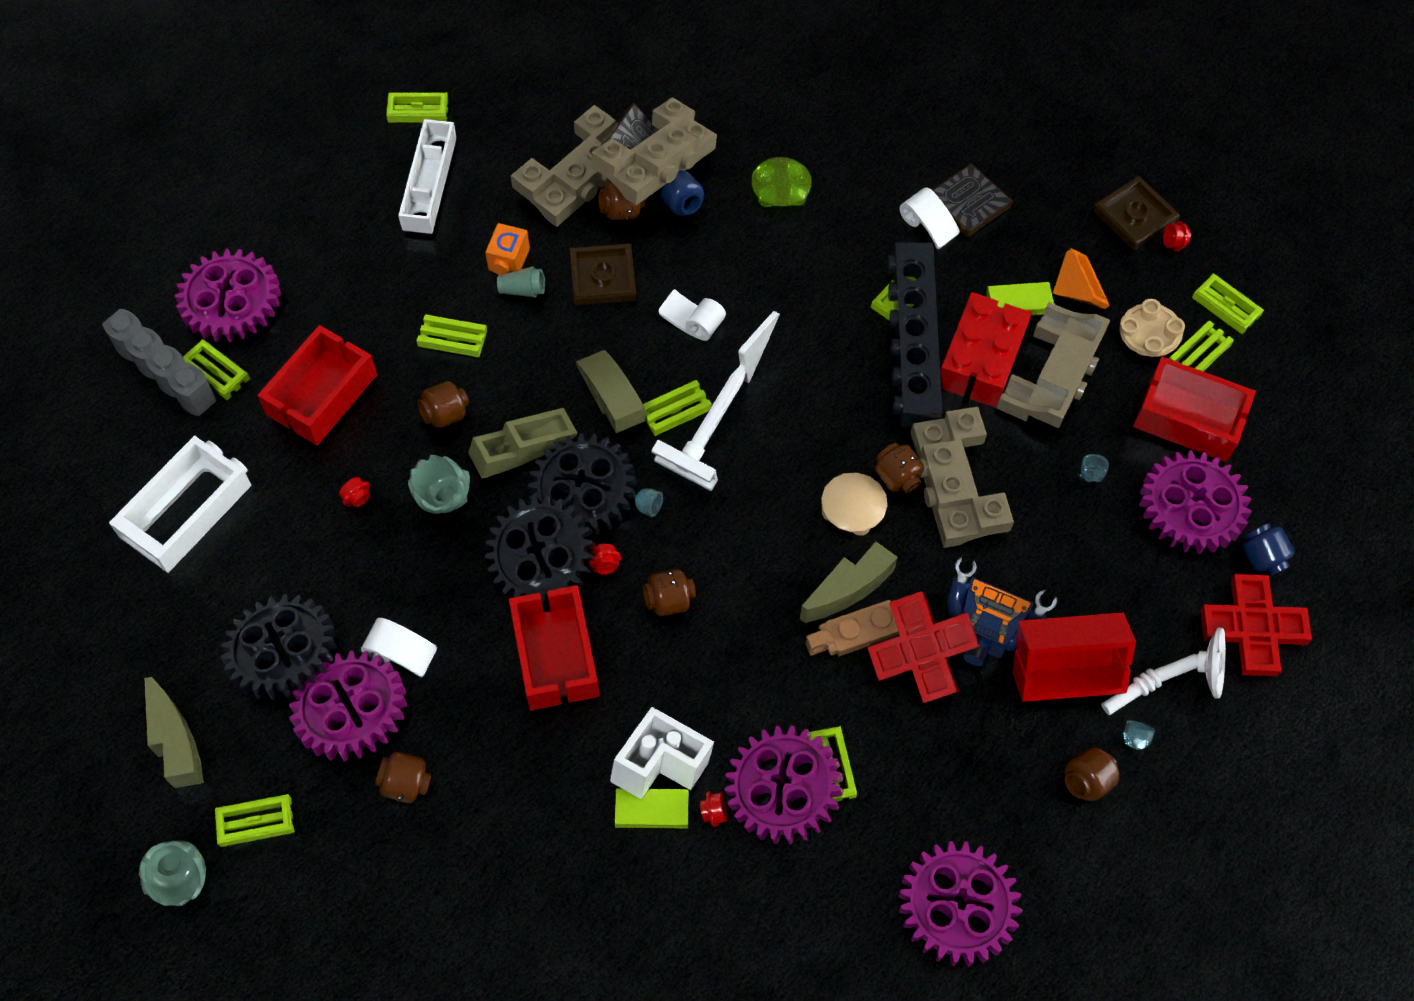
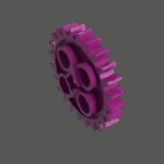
(228, 286)
(1195, 502)
(378, 687)
(816, 786)
(957, 937)

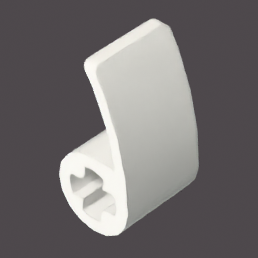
(930, 211)
(693, 319)
(399, 645)

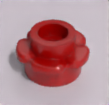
(1176, 236)
(355, 492)
(605, 560)
(714, 808)

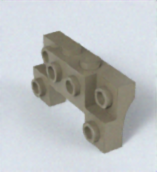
(659, 157)
(572, 180)
(1075, 342)
(949, 480)

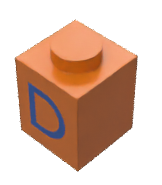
(507, 249)

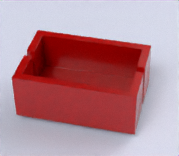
(984, 348)
(317, 385)
(1194, 409)
(554, 648)
(1073, 656)

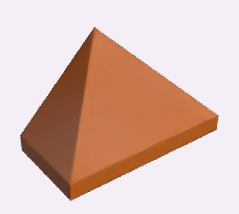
(1079, 281)

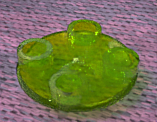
(781, 182)

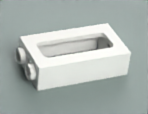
(166, 488)

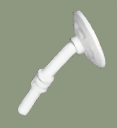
(1209, 661)

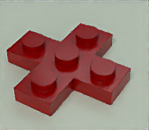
(1256, 624)
(923, 647)

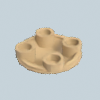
(1151, 329)
(854, 502)

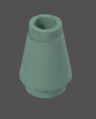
(524, 282)

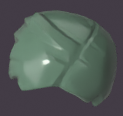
(439, 484)
(172, 872)

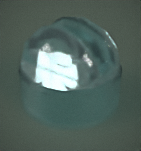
(1100, 467)
(649, 501)
(1138, 734)

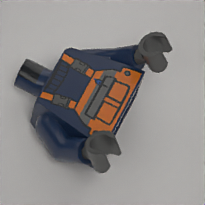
(992, 613)

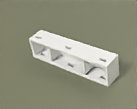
(427, 176)

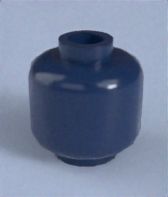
(683, 194)
(1268, 549)

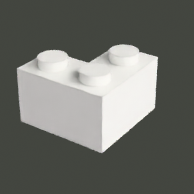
(663, 748)

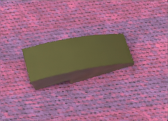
(612, 390)
(520, 442)
(849, 583)
(171, 738)

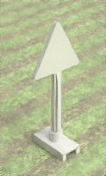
(687, 462)

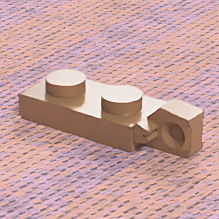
(854, 631)

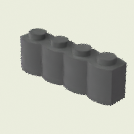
(159, 362)

